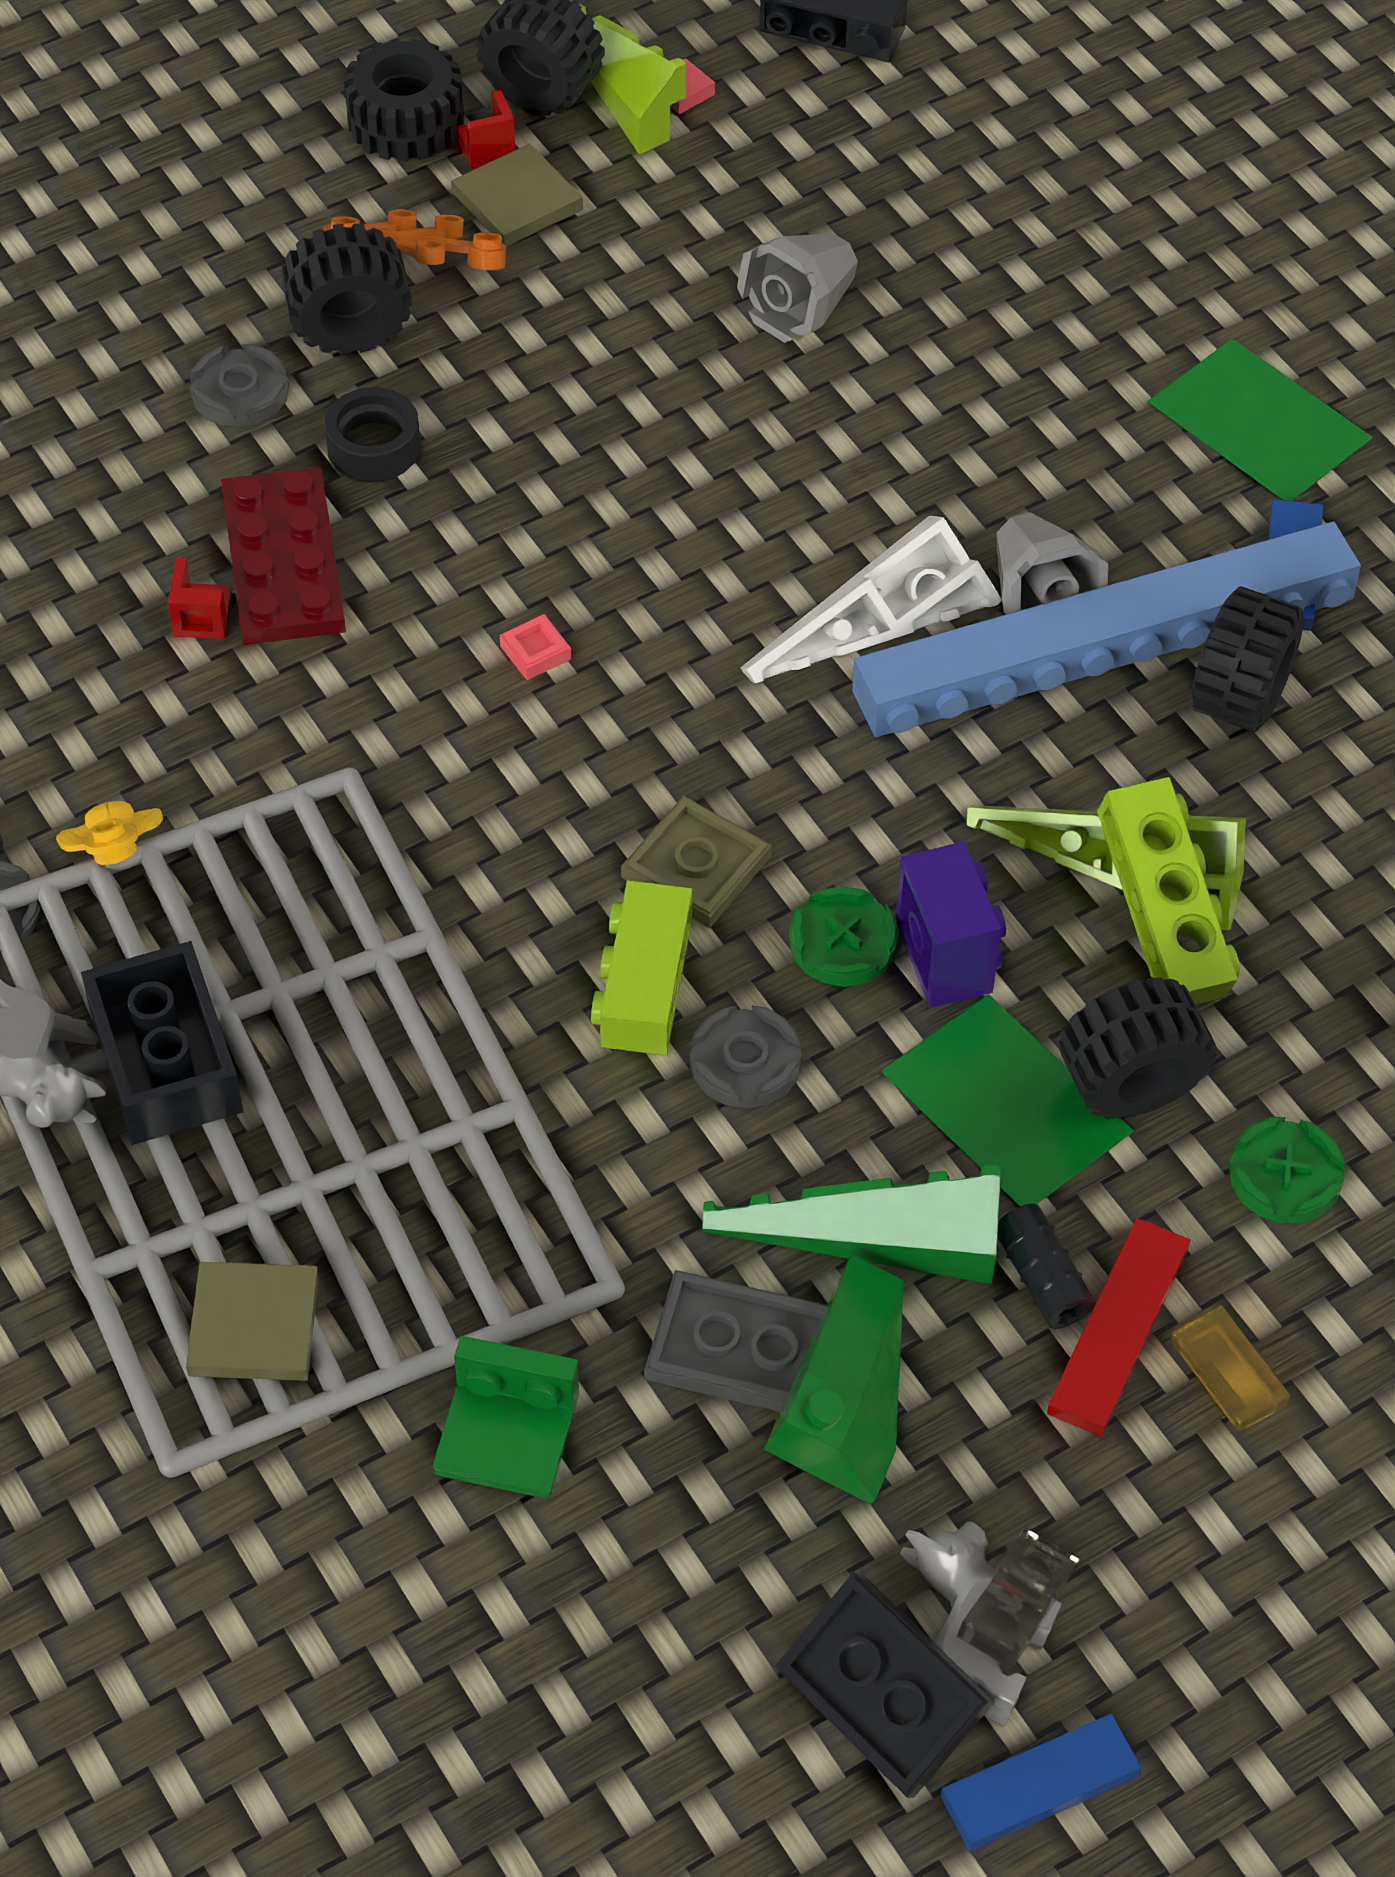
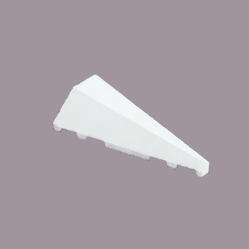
(905, 588)

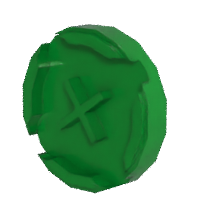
(843, 936)
(1286, 1170)

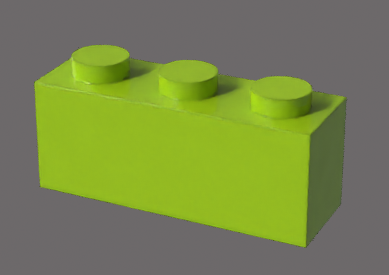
(643, 967)

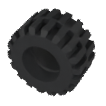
(540, 53)
(404, 99)
(346, 289)
(1247, 658)
(1137, 1048)

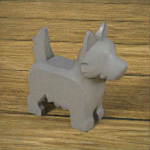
(26, 1072)
(958, 1570)

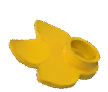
(110, 831)

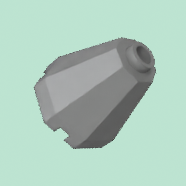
(796, 282)
(1044, 563)

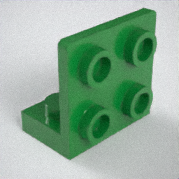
(508, 1417)

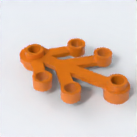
(430, 243)

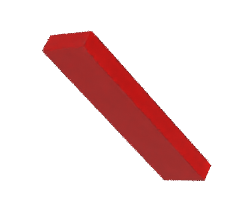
(1118, 1327)

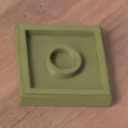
(517, 194)
(699, 853)
(253, 1321)

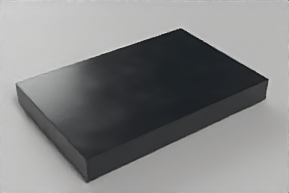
(884, 1684)

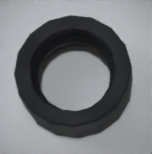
(365, 407)

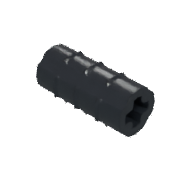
(1044, 1266)

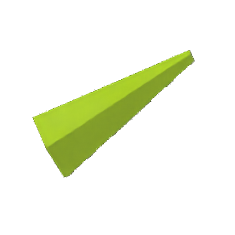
(638, 85)
(1079, 843)

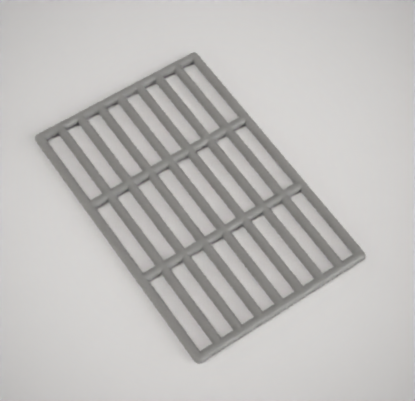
(305, 1186)

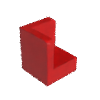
(488, 137)
(197, 608)

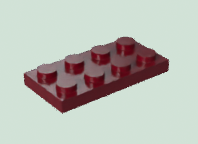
(282, 556)

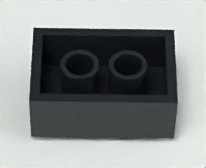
(162, 1042)

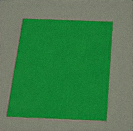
(1260, 420)
(1005, 1101)

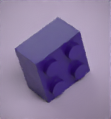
(949, 923)

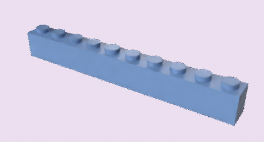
(1093, 630)

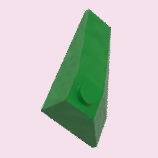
(847, 1390)

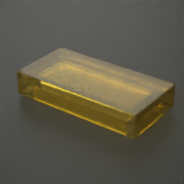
(1230, 1368)

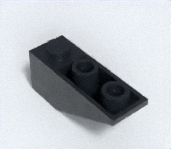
(849, 26)

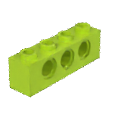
(1159, 812)

